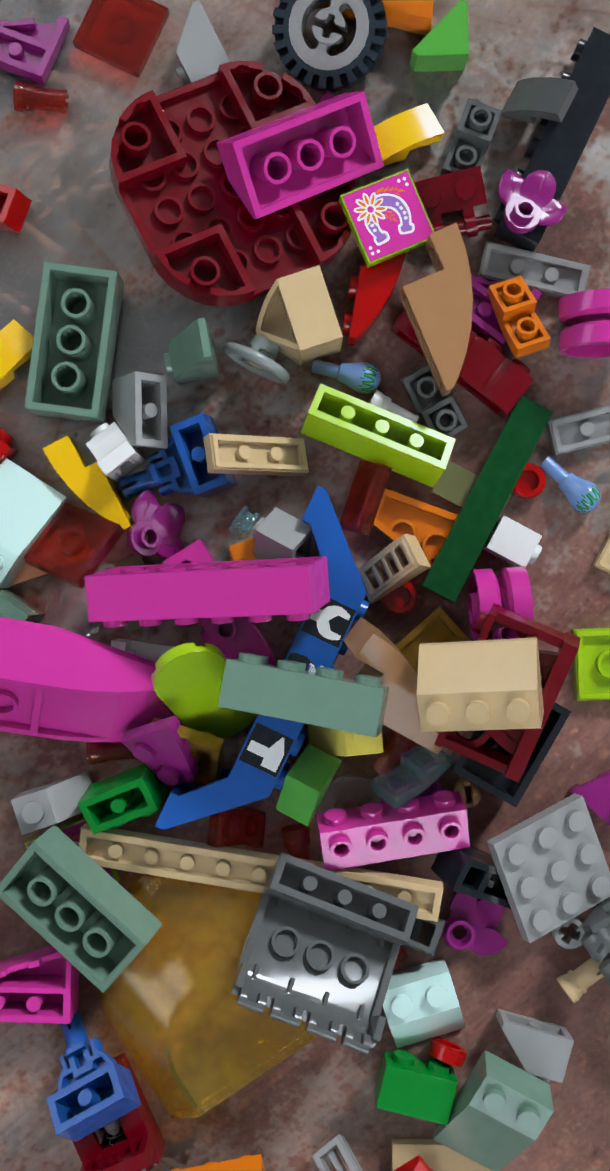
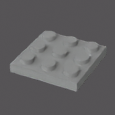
(551, 867)

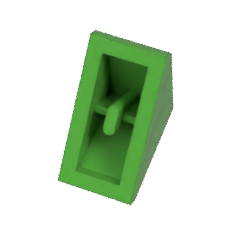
(445, 45)
(307, 784)

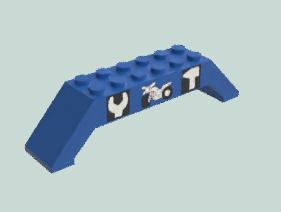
(317, 642)

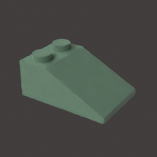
(496, 1113)

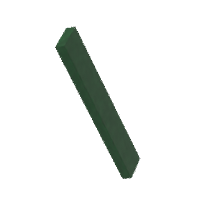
(486, 499)

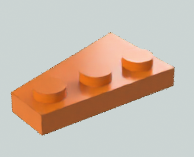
(406, 515)

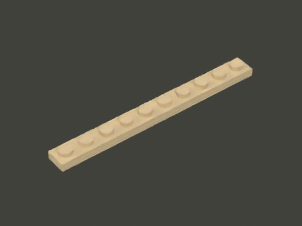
(234, 866)

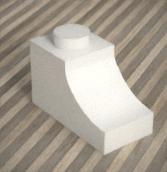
(114, 451)

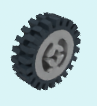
(316, 66)

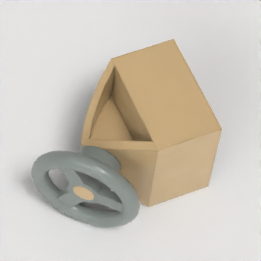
(293, 321)

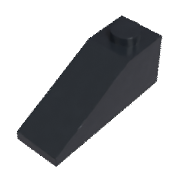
(471, 873)

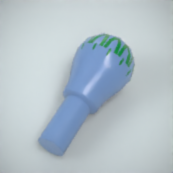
(358, 376)
(580, 493)

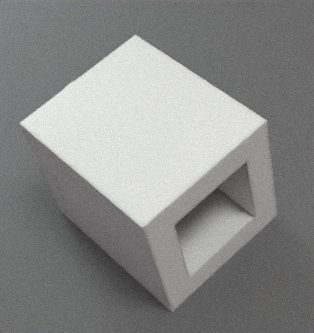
(513, 543)

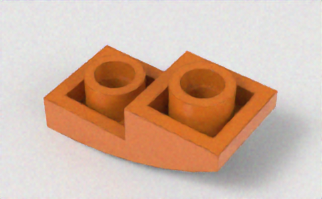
(517, 317)

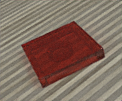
(122, 32)
(73, 544)

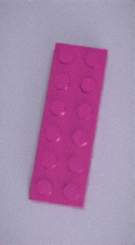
(208, 591)

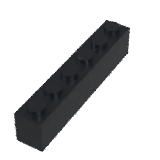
(564, 142)

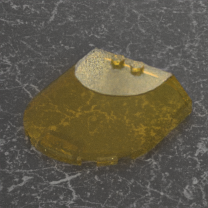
(178, 1002)

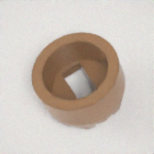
(476, 792)

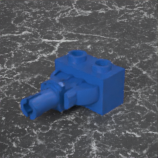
(181, 464)
(90, 1086)

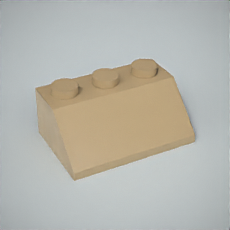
(479, 685)

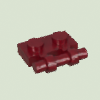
(454, 193)

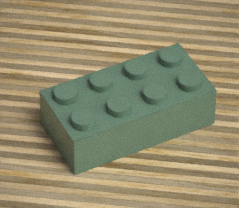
(74, 342)
(304, 696)
(78, 907)

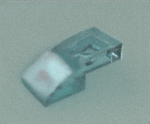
(416, 772)

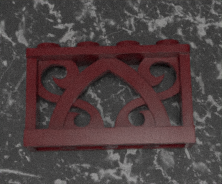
(553, 669)

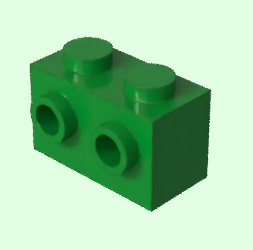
(122, 798)
(415, 1087)

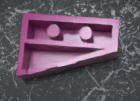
(38, 988)

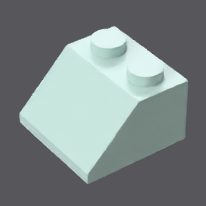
(422, 1003)

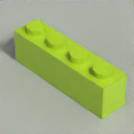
(377, 435)

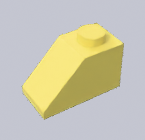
(344, 743)

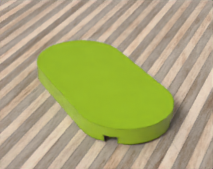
(190, 686)

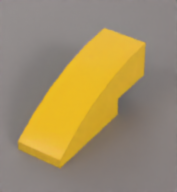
(87, 481)

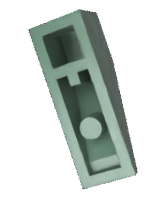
(192, 354)

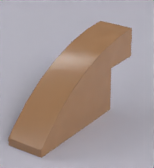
(442, 307)
(388, 663)

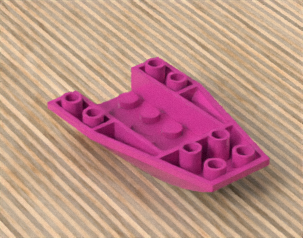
(72, 685)

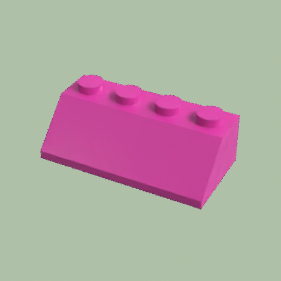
(302, 154)

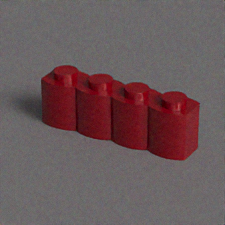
(485, 369)

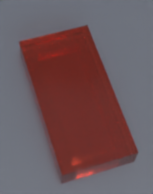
(364, 498)

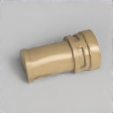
(577, 981)

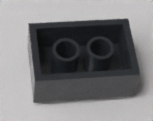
(494, 780)

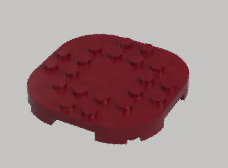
(187, 210)

